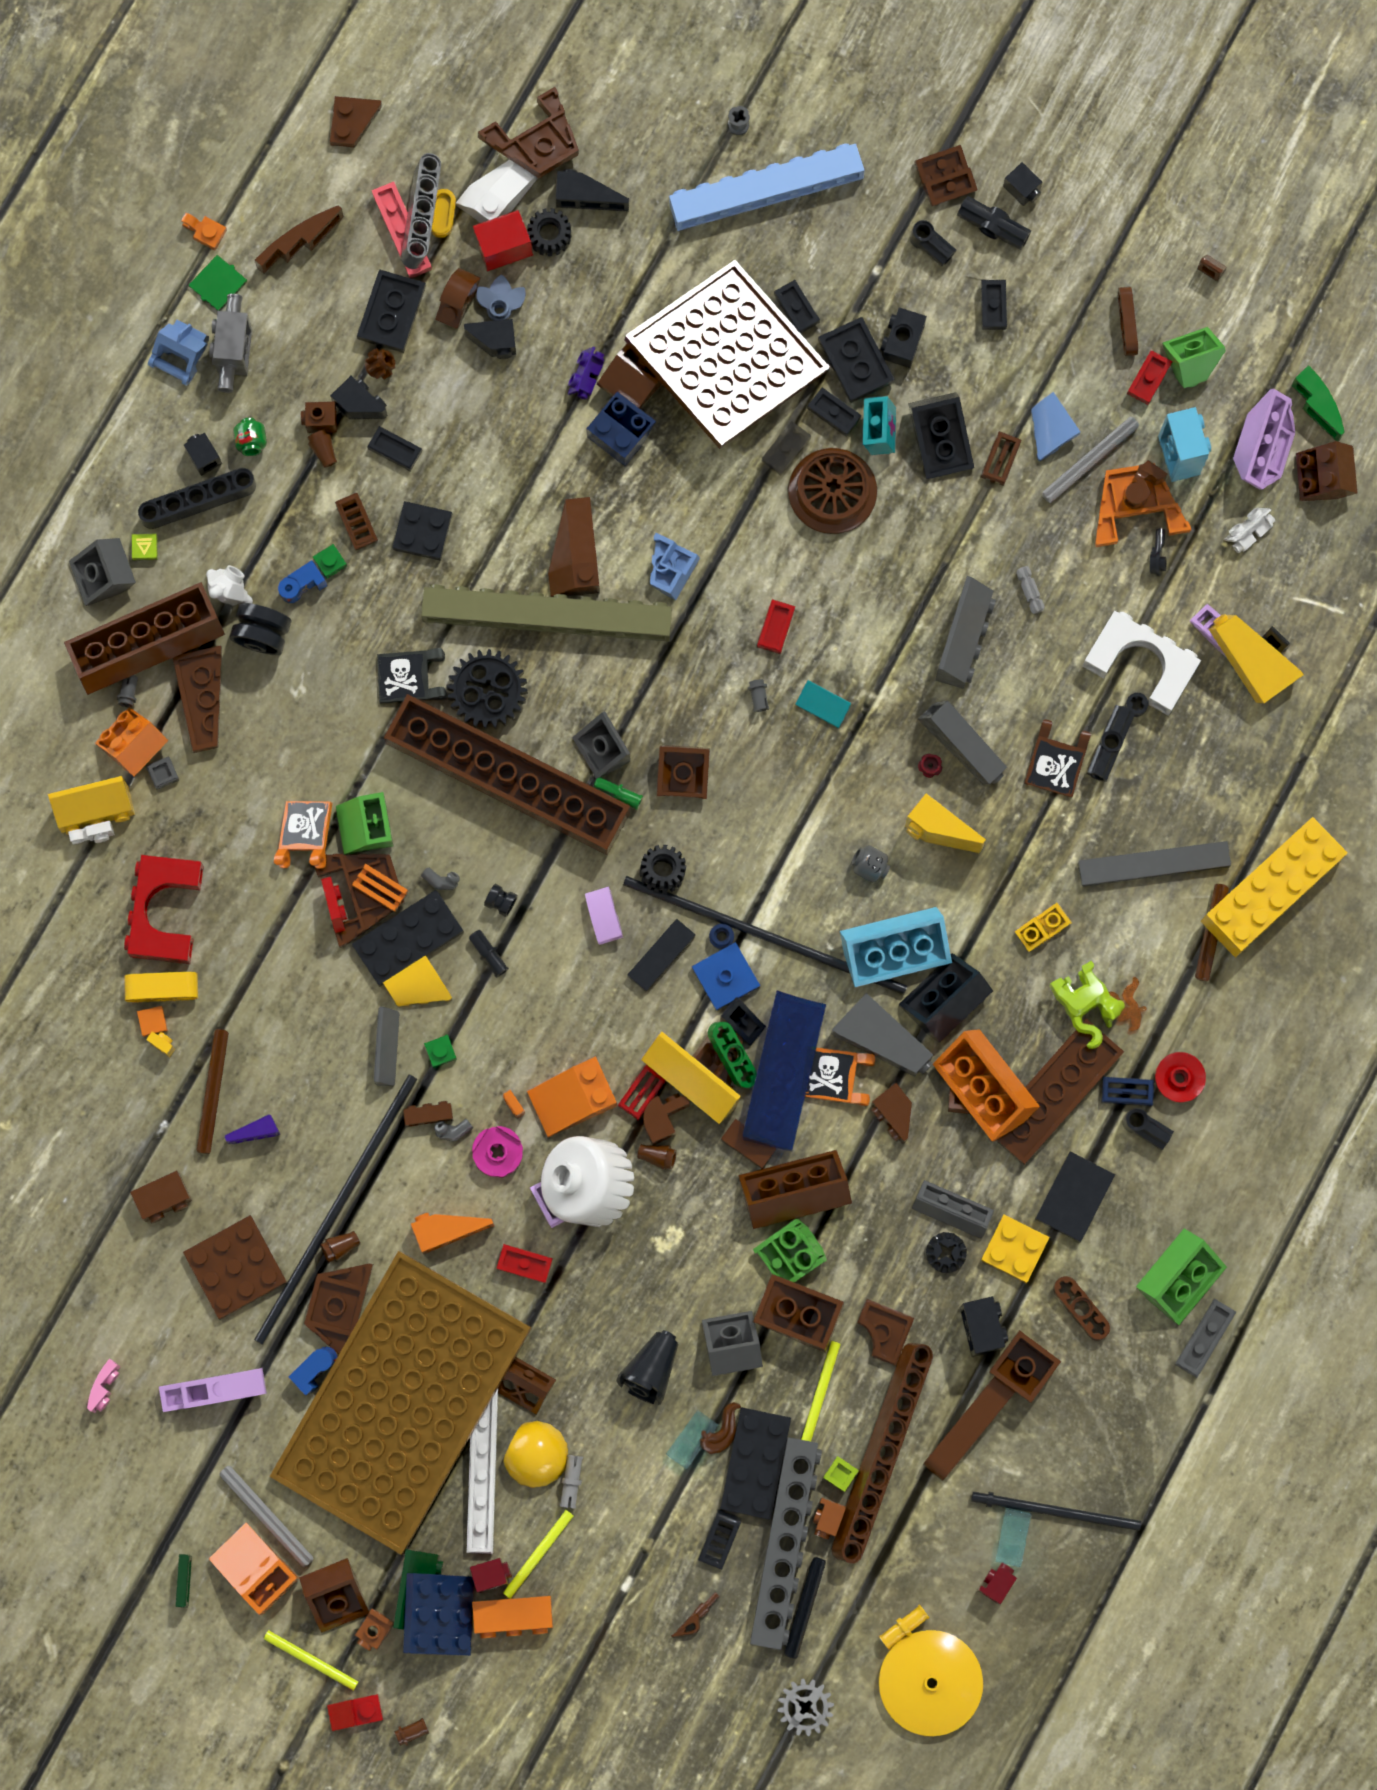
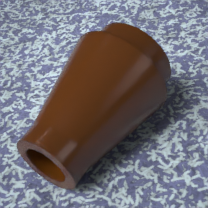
(322, 446)
(658, 1155)
(339, 1246)

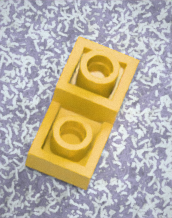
(1043, 927)

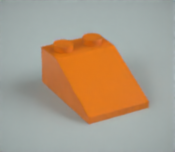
(572, 1097)

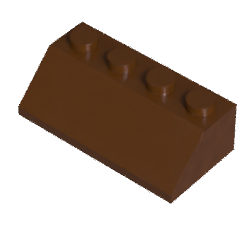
(795, 1189)

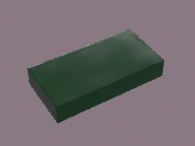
(183, 1580)

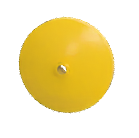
(905, 1679)

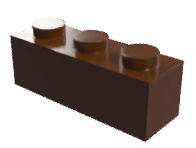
(428, 1114)

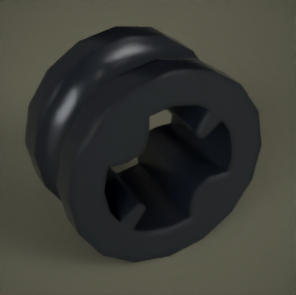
(1144, 704)

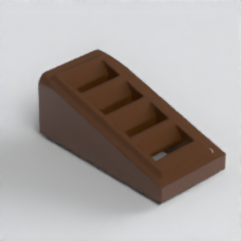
(348, 502)

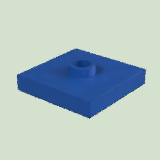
(725, 976)

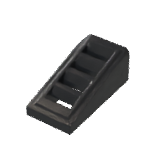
(726, 1517)

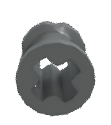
(734, 115)

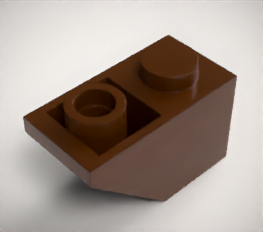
(895, 1111)

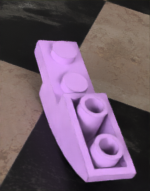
(212, 1390)

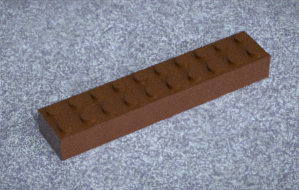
(507, 774)

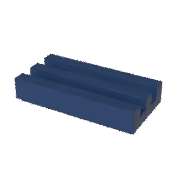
(1127, 1101)

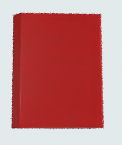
(503, 240)

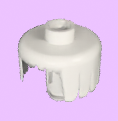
(587, 1181)

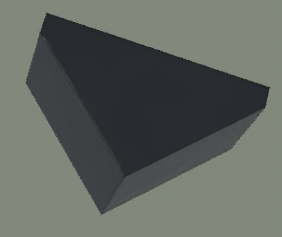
(743, 1021)

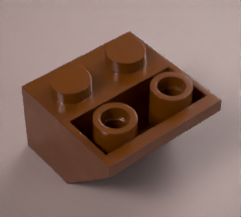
(629, 377)
(1326, 472)

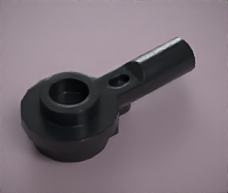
(1158, 562)

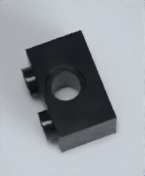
(903, 351)

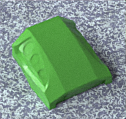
(791, 1252)

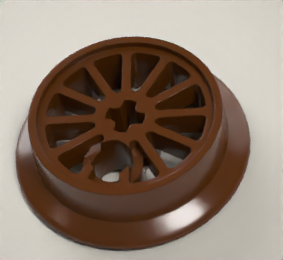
(835, 522)

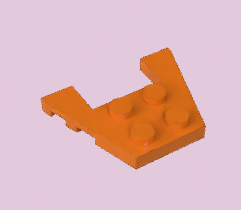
(1113, 506)

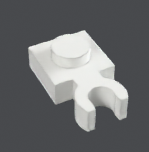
(97, 832)

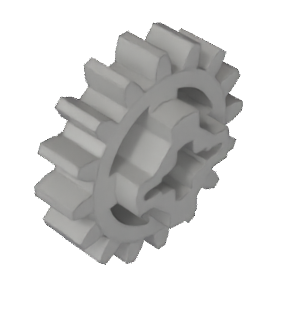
(813, 1698)

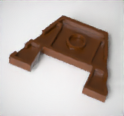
(541, 146)
(368, 910)

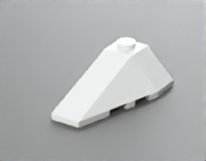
(496, 192)

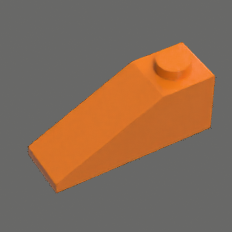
(441, 1230)

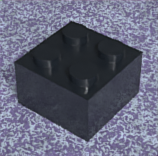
(983, 1326)

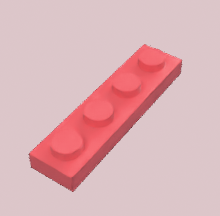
(395, 218)

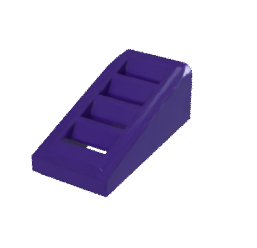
(259, 1129)

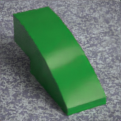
(1319, 402)

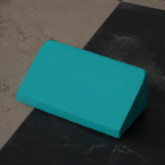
(823, 704)

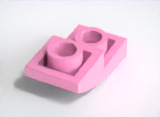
(99, 1394)

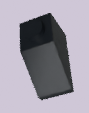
(493, 337)

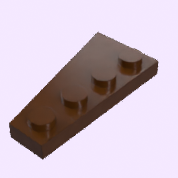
(200, 692)

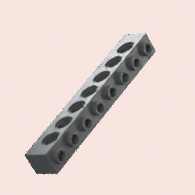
(761, 1634)

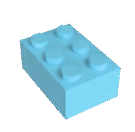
(1184, 444)

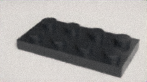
(407, 937)
(755, 1463)

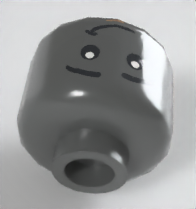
(870, 863)

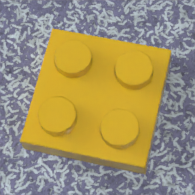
(1015, 1248)

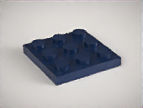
(438, 1614)

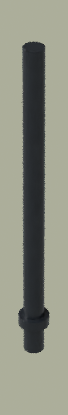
(991, 1499)

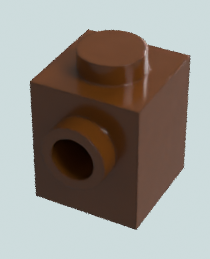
(319, 417)

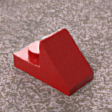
(355, 1712)

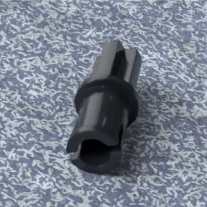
(488, 953)

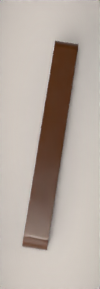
(873, 1462)

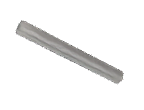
(1090, 459)
(266, 1516)

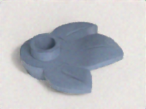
(500, 296)

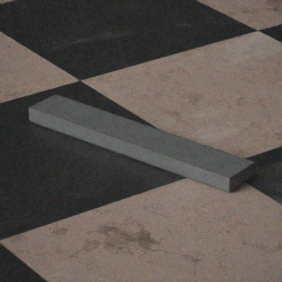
(1154, 863)

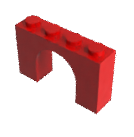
(154, 876)

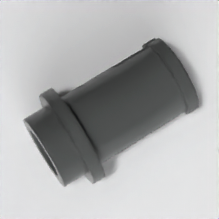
(127, 692)
(758, 695)

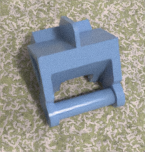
(183, 342)

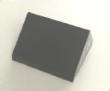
(602, 746)

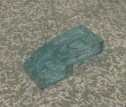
(687, 1443)
(1013, 1537)

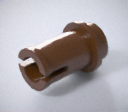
(411, 1732)

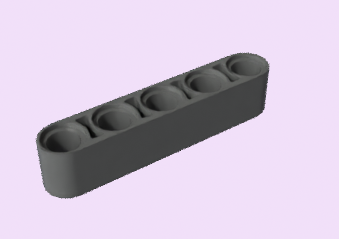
(417, 220)

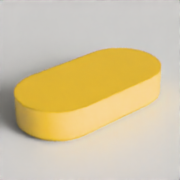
(443, 213)

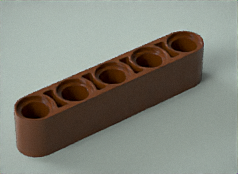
(968, 1428)

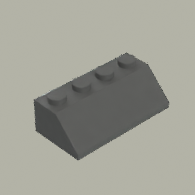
(965, 633)

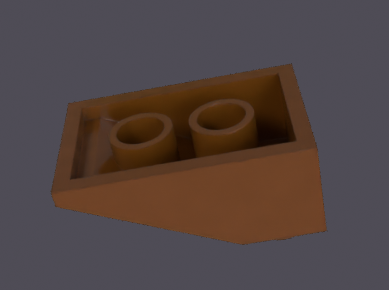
(799, 1313)

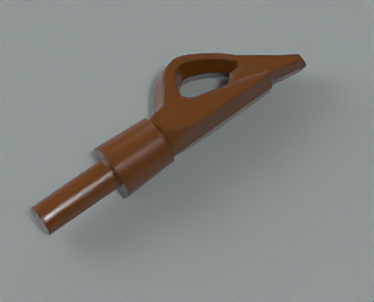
(695, 1618)

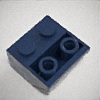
(620, 428)

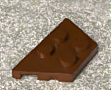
(338, 1304)

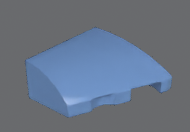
(1052, 426)
(671, 566)

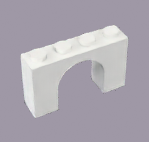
(1124, 633)

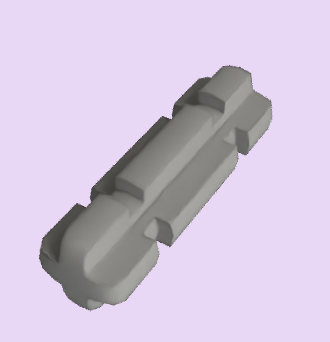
(1030, 590)

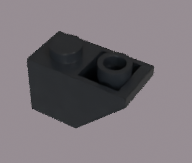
(356, 402)

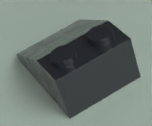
(941, 435)

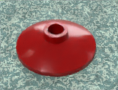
(1189, 1068)

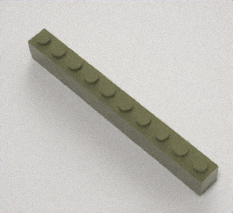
(546, 614)

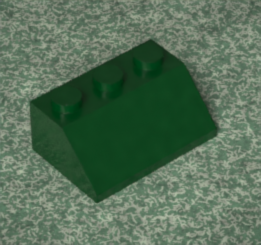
(417, 1563)

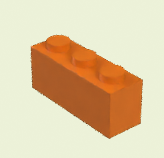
(512, 1616)

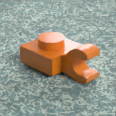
(206, 232)

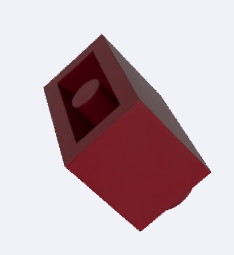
(490, 1575)

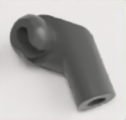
(441, 883)

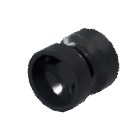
(500, 900)

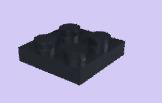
(422, 530)

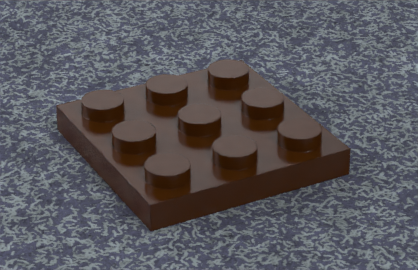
(235, 1267)

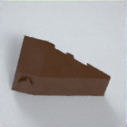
(574, 558)

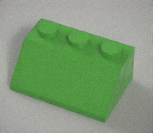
(1181, 1276)

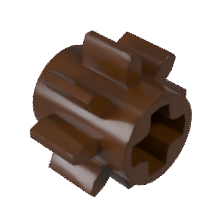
(380, 364)

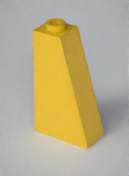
(1253, 658)

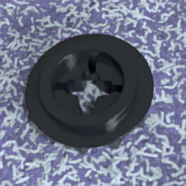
(945, 1264)

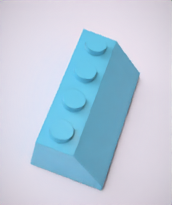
(896, 946)

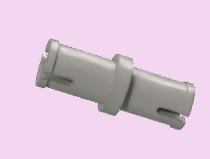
(571, 1481)

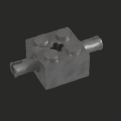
(232, 343)

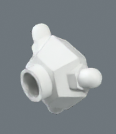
(227, 586)

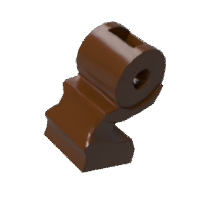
(1138, 492)

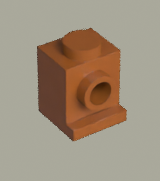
(828, 1519)
(383, 1625)

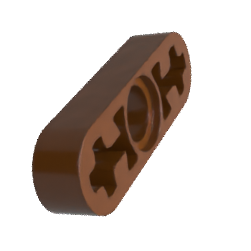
(1127, 321)
(1092, 1308)

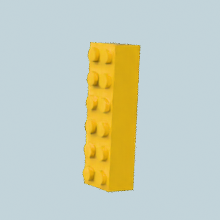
(1274, 887)

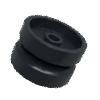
(260, 629)

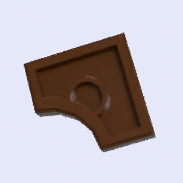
(887, 1329)

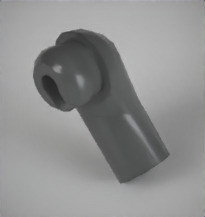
(451, 1132)

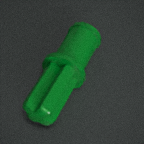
(618, 792)

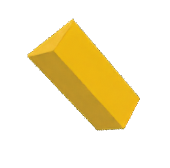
(691, 1078)

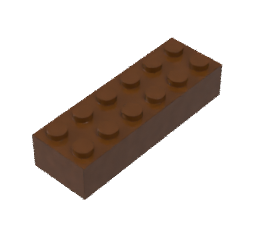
(144, 638)

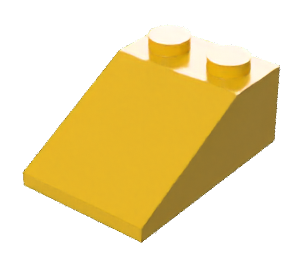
(939, 826)

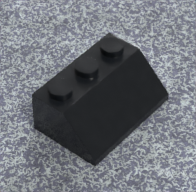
(946, 997)

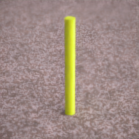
(820, 1391)
(538, 1554)
(311, 1660)

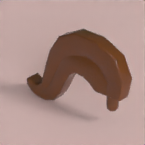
(719, 1441)

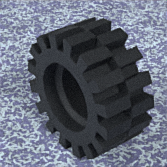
(555, 219)
(662, 855)

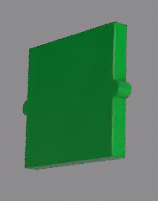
(217, 282)

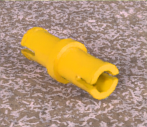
(904, 1627)

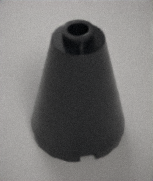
(651, 1368)

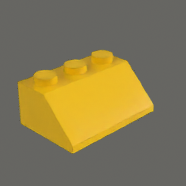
(92, 804)

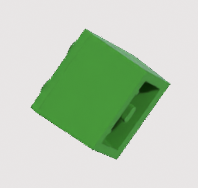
(364, 824)

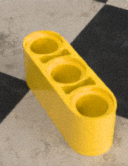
(161, 987)

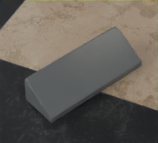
(386, 1047)
(953, 1209)

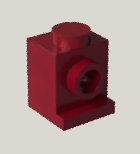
(998, 1583)

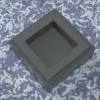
(162, 773)

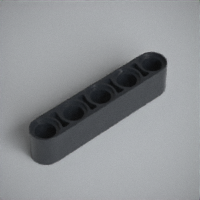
(189, 508)

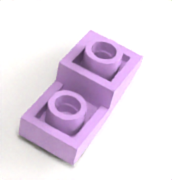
(603, 915)

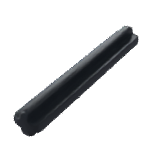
(805, 1607)

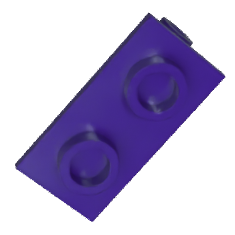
(588, 363)

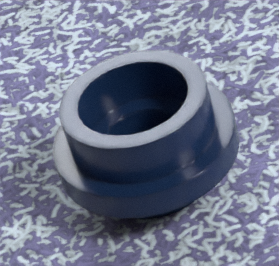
(721, 928)

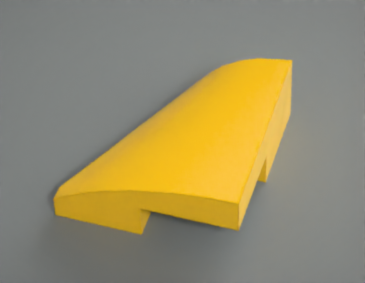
(417, 984)

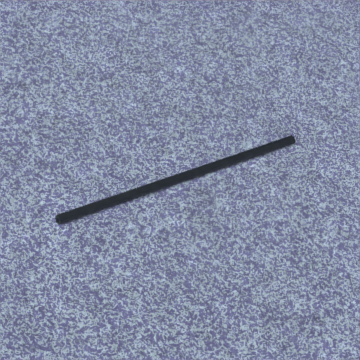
(754, 931)
(335, 1209)

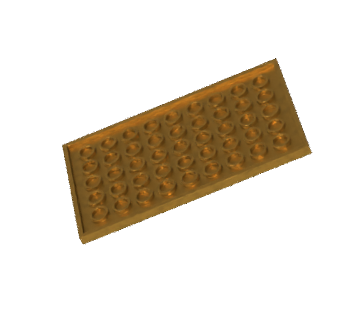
(400, 1402)

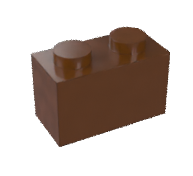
(161, 1197)

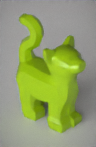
(1086, 998)

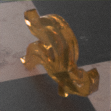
(1134, 1011)

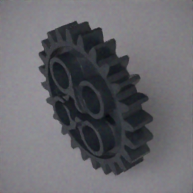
(479, 710)

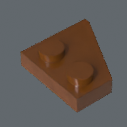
(351, 119)

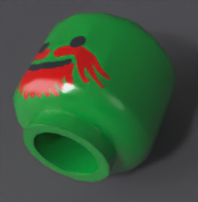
(250, 437)

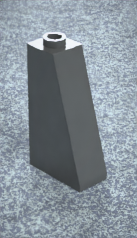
(963, 742)
(878, 1033)

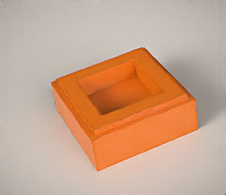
(152, 1021)
(513, 1104)

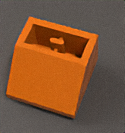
(131, 741)

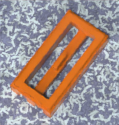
(362, 877)

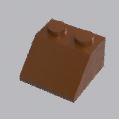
(1025, 1366)
(334, 1595)

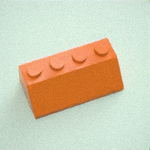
(985, 1084)

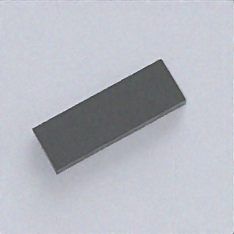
(1205, 1338)

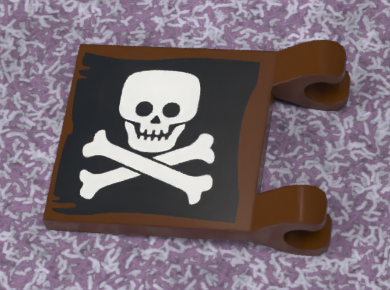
(1056, 764)

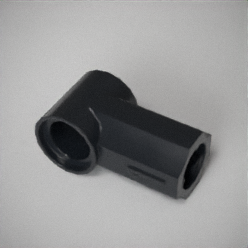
(934, 244)
(1149, 1130)

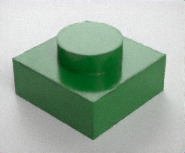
(329, 561)
(440, 1051)

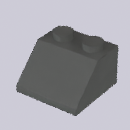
(102, 570)
(732, 1343)

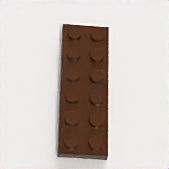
(1059, 1090)

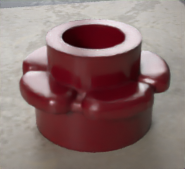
(930, 759)

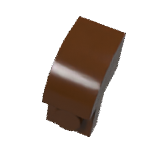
(456, 296)
(657, 1117)

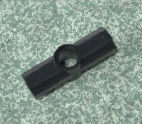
(994, 222)
(1117, 730)

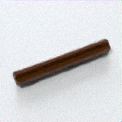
(1209, 940)

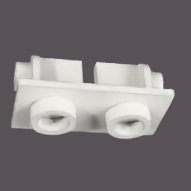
(1257, 522)

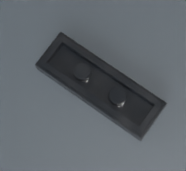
(661, 955)

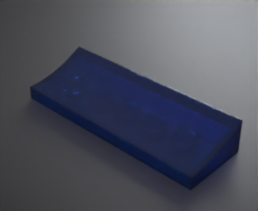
(784, 1071)

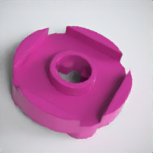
(483, 1155)

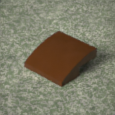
(945, 175)

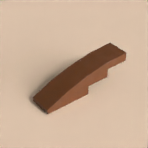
(306, 234)

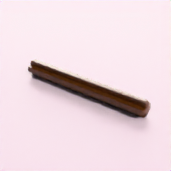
(212, 1091)

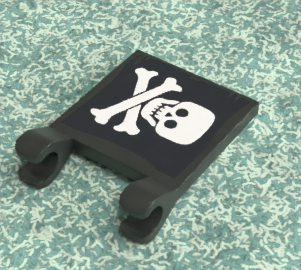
(408, 674)

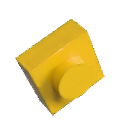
(162, 1043)

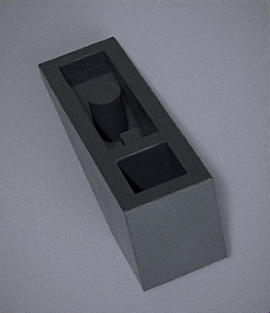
(583, 192)

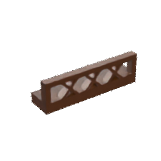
(526, 1380)

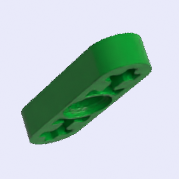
(730, 1035)

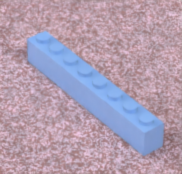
(766, 187)

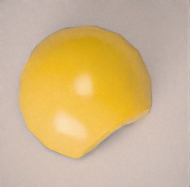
(536, 1454)

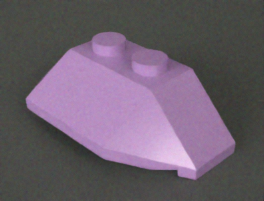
(1265, 440)

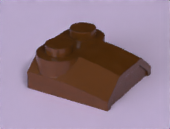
(683, 771)

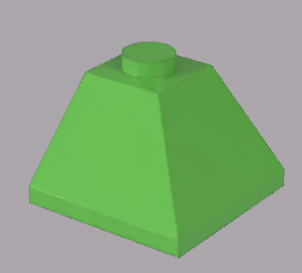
(1194, 356)

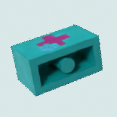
(879, 425)

